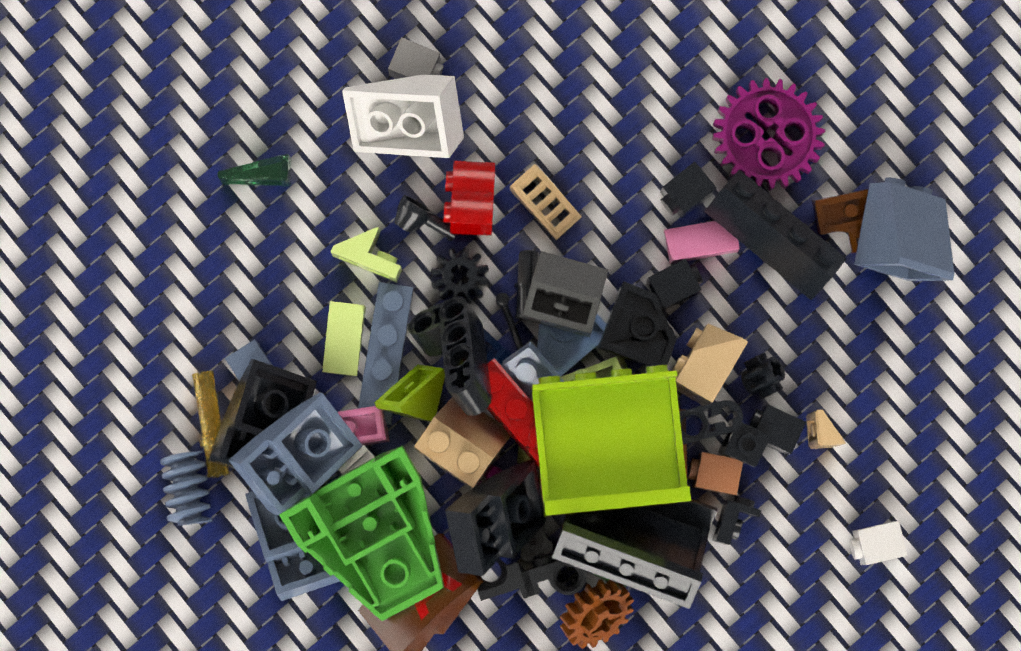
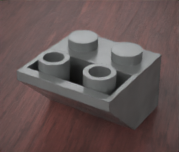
(565, 294)

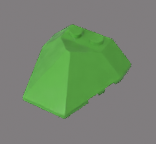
(372, 533)

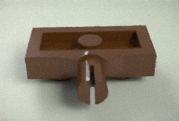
(841, 214)

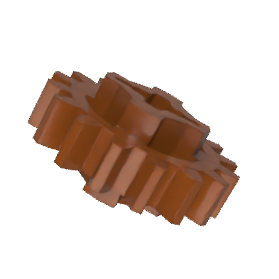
(596, 613)

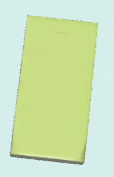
(343, 338)

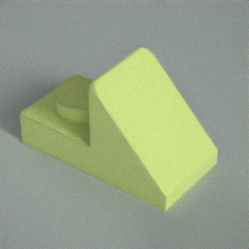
(359, 253)

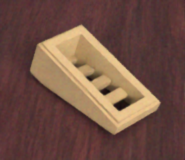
(523, 181)

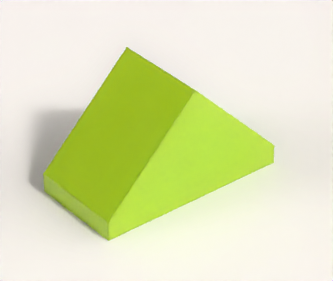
(415, 394)

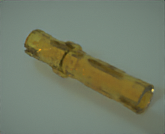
(209, 418)

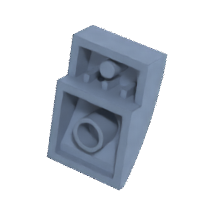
(296, 453)
(289, 566)

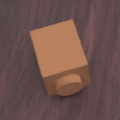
(715, 473)

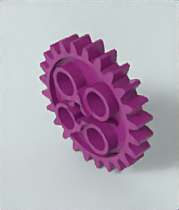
(789, 112)

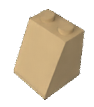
(462, 443)

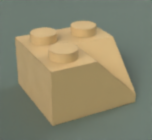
(708, 363)

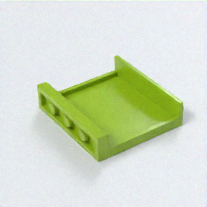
(609, 441)

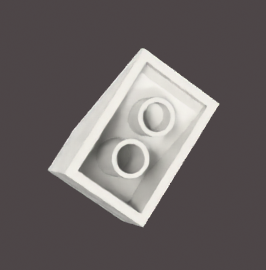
(405, 116)

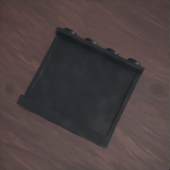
(641, 547)

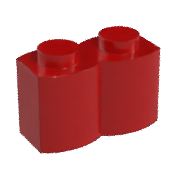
(471, 198)

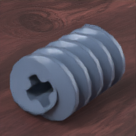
(185, 488)

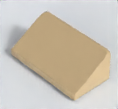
(822, 431)

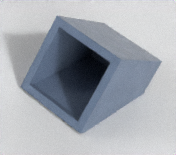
(905, 233)

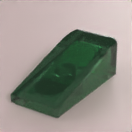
(266, 172)

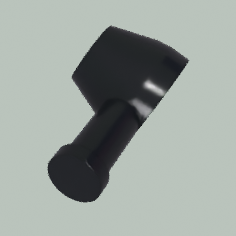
(413, 215)

